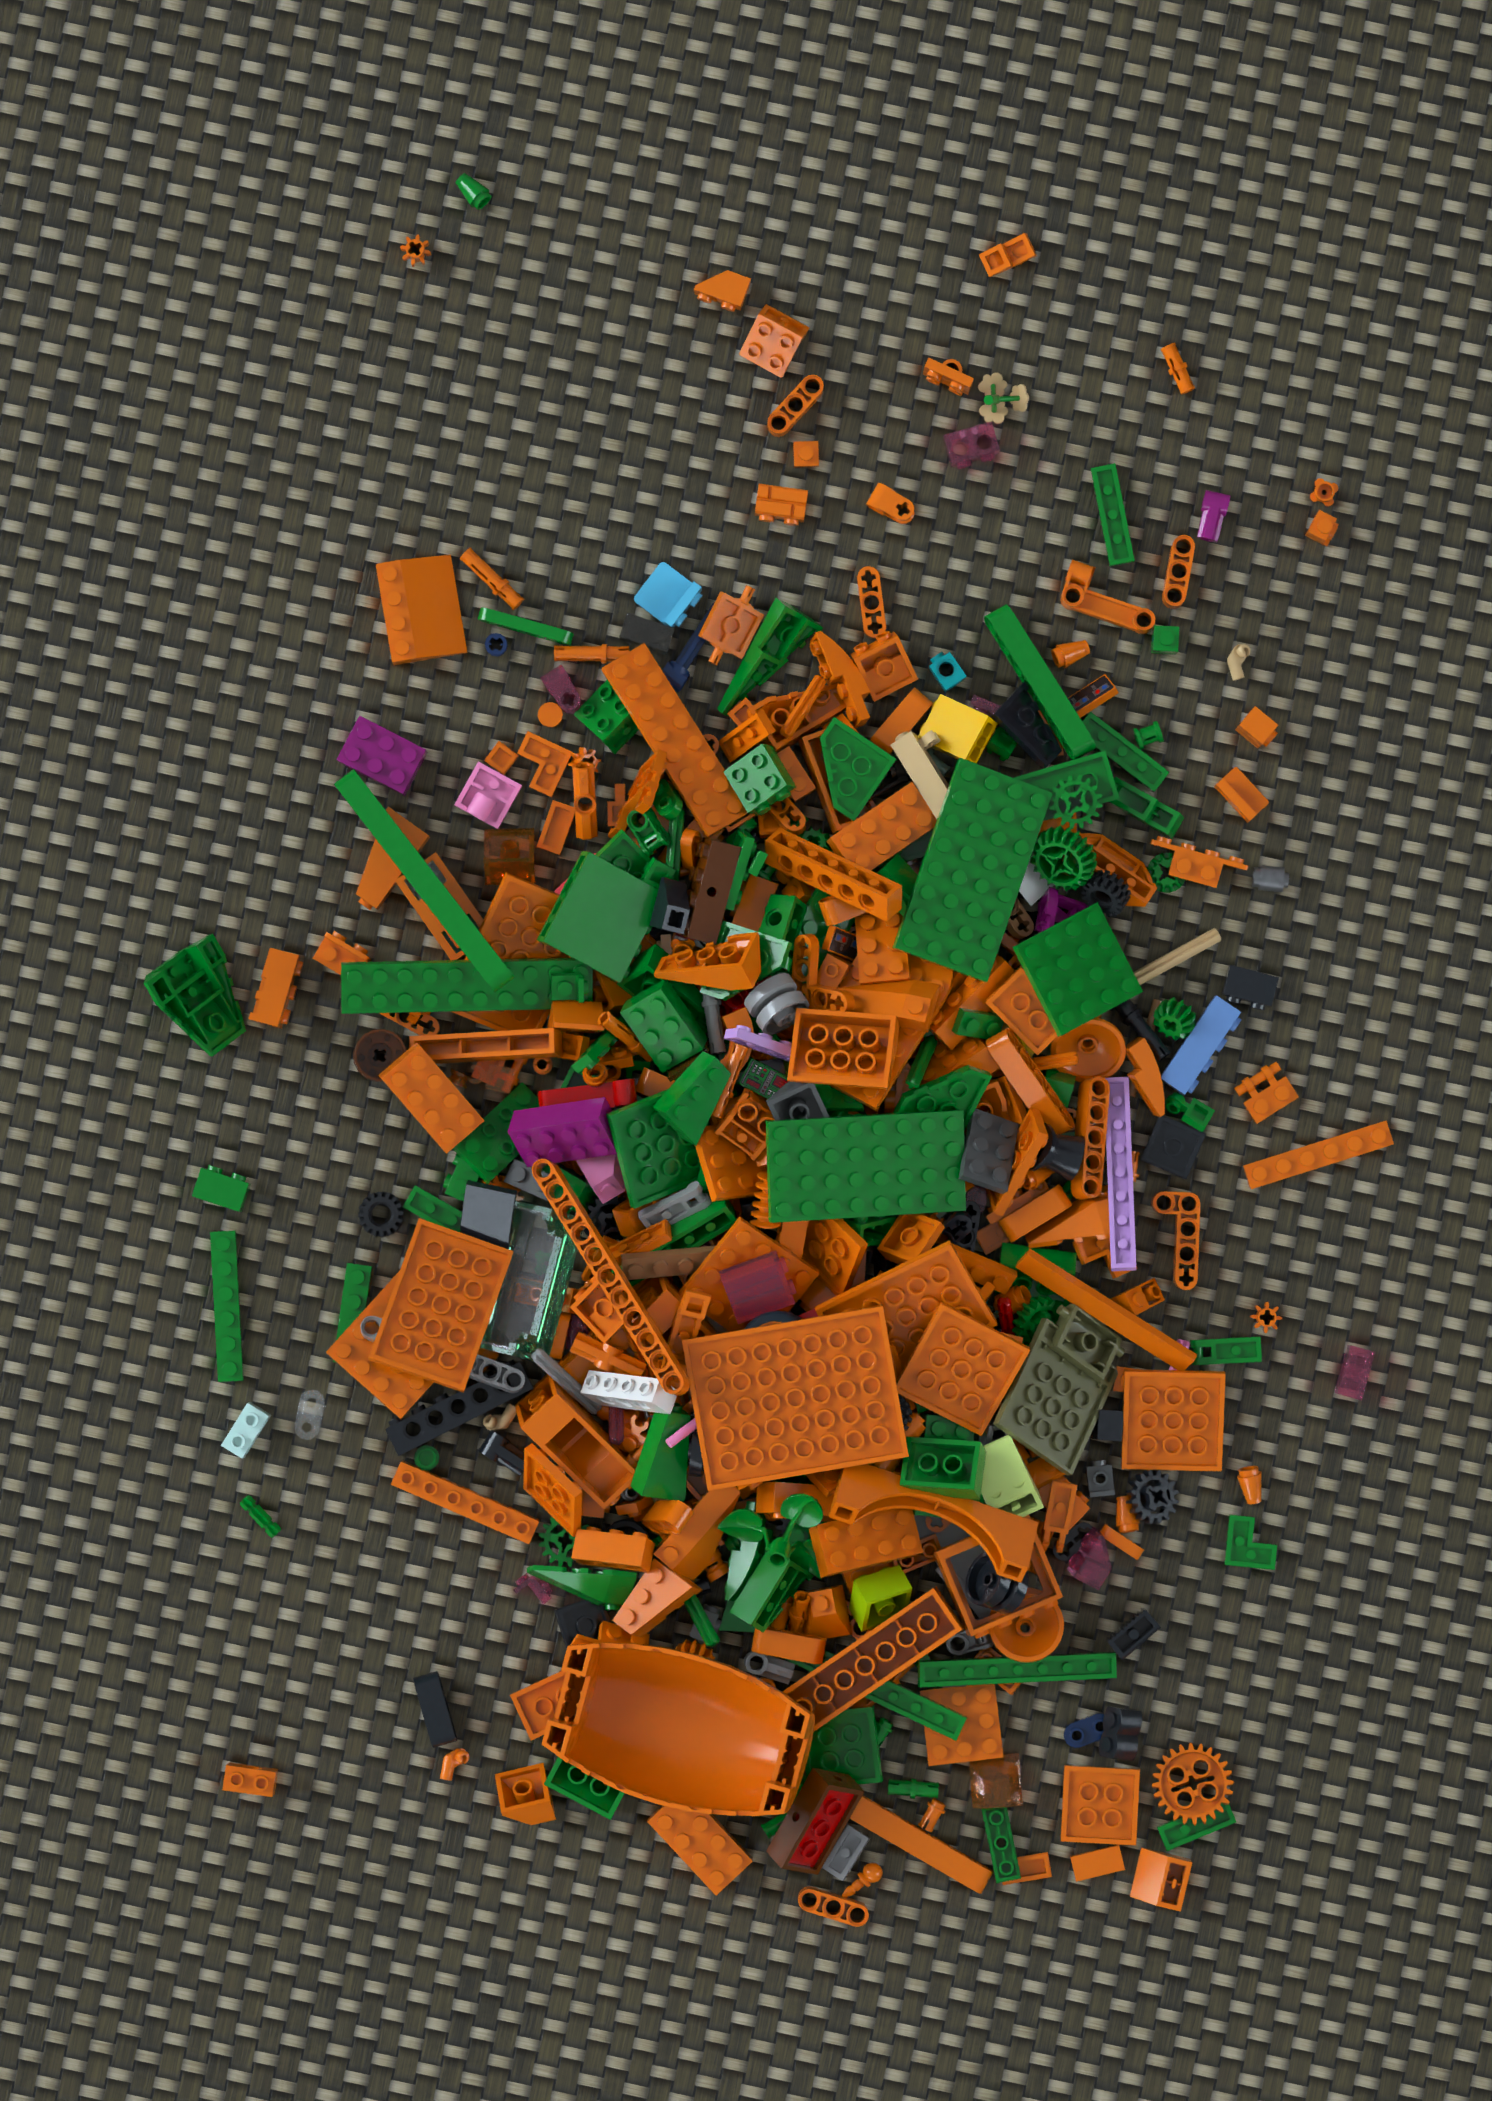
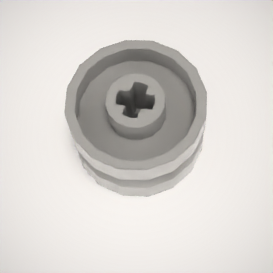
(775, 1003)

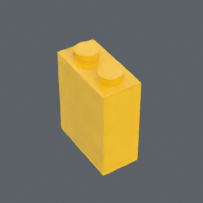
(960, 728)

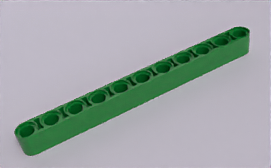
(424, 880)

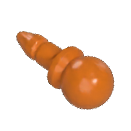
(871, 1874)

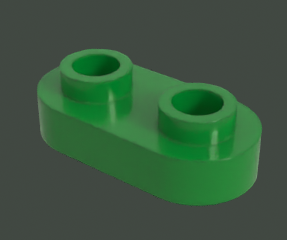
(667, 800)

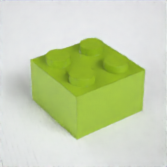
(879, 1596)

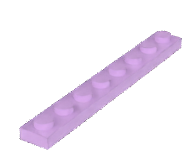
(1120, 1177)

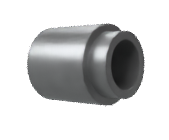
(1270, 878)

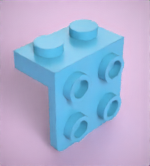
(668, 595)

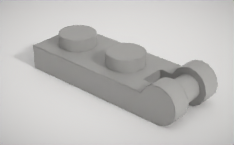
(676, 1206)

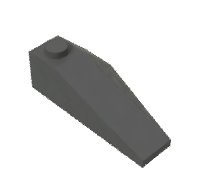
(796, 1101)

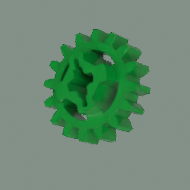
(1089, 810)
(1031, 1315)
(554, 1537)

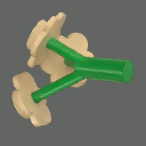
(994, 401)

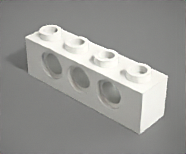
(627, 1392)

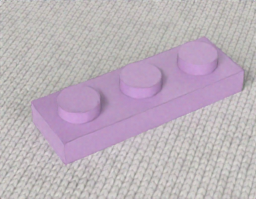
(759, 1042)

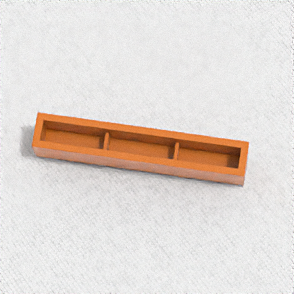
(491, 1045)

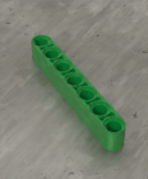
(1040, 681)

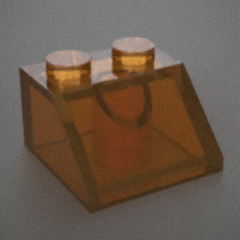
(509, 852)

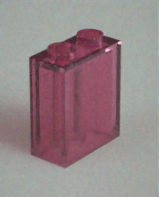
(758, 1286)

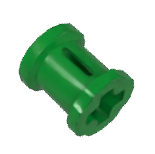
(1148, 735)

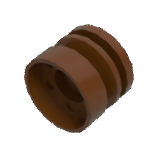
(364, 1052)

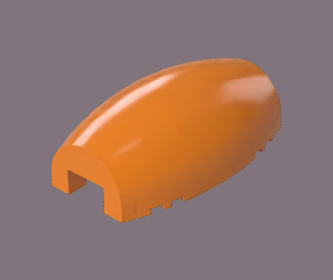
(680, 1730)

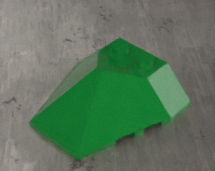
(198, 995)

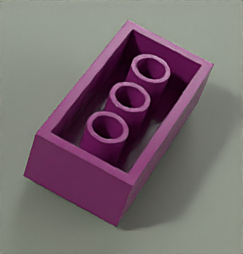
(563, 1131)

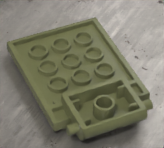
(1061, 1387)

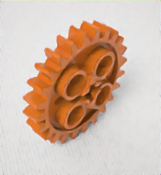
(1185, 1762)

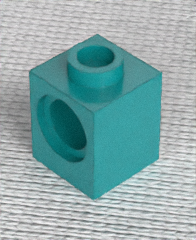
(951, 681)

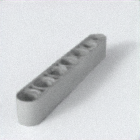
(480, 1363)

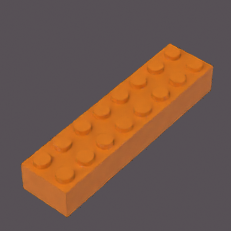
(876, 1657)

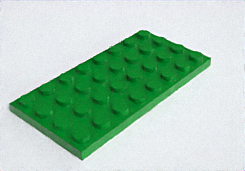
(972, 870)
(865, 1165)

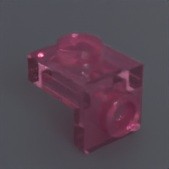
(540, 1588)

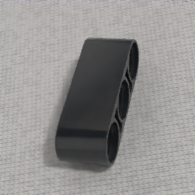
(435, 1709)

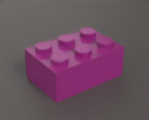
(382, 755)

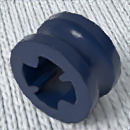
(496, 636)

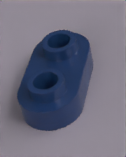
(1087, 1728)

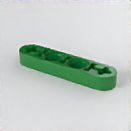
(525, 626)

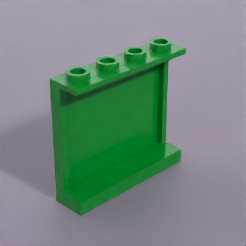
(600, 917)

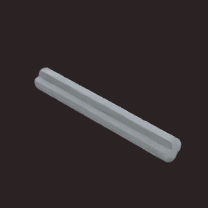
(564, 1379)

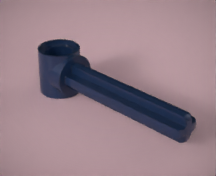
(677, 671)

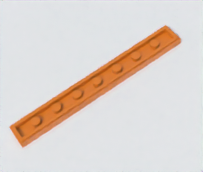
(1105, 1310)

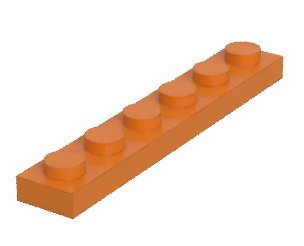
(1318, 1154)

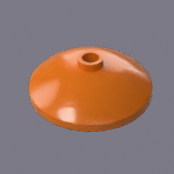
(1096, 1058)
(1036, 1644)

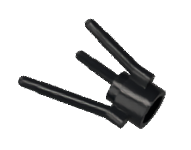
(896, 772)

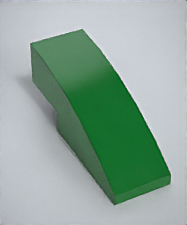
(1147, 809)

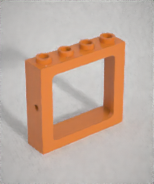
(979, 1628)

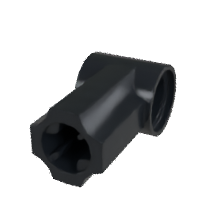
(501, 1450)

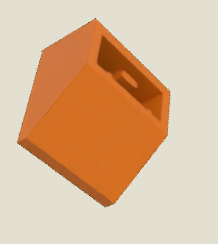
(1161, 1879)

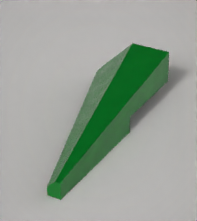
(776, 639)

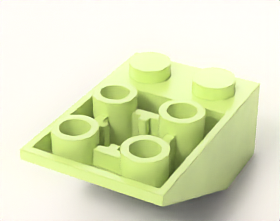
(1007, 1479)

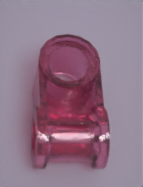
(561, 686)

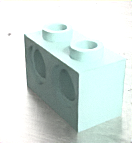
(246, 1430)

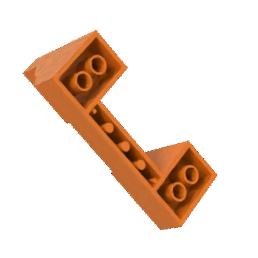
(567, 1428)

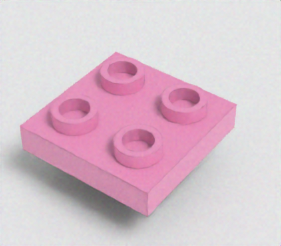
(488, 795)

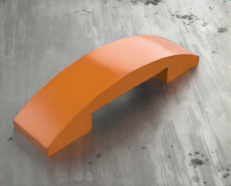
(686, 1325)

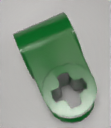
(648, 832)

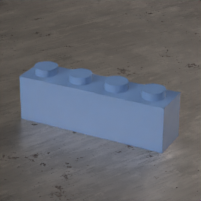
(1199, 1046)

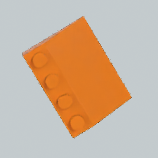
(421, 608)
(843, 1048)

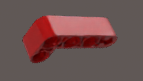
(617, 1094)

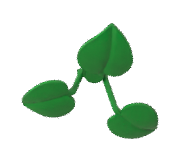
(799, 1509)

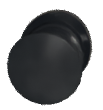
(1061, 1154)

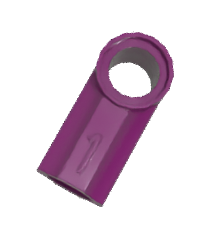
(1213, 510)

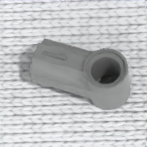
(772, 1667)

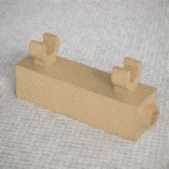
(921, 767)

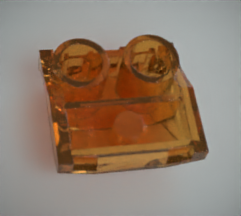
(996, 1782)

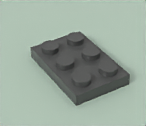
(988, 1151)

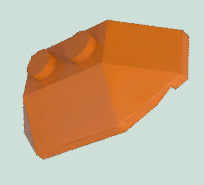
(1125, 865)

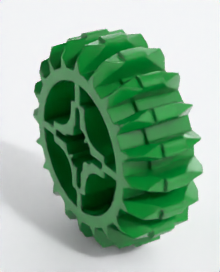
(1077, 864)

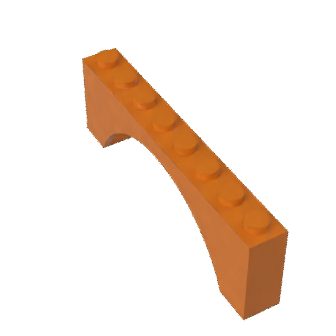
(1002, 1535)

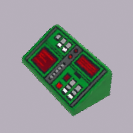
(762, 1079)

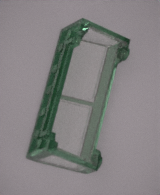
(534, 1284)

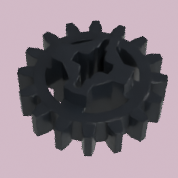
(601, 1212)
(1152, 1496)

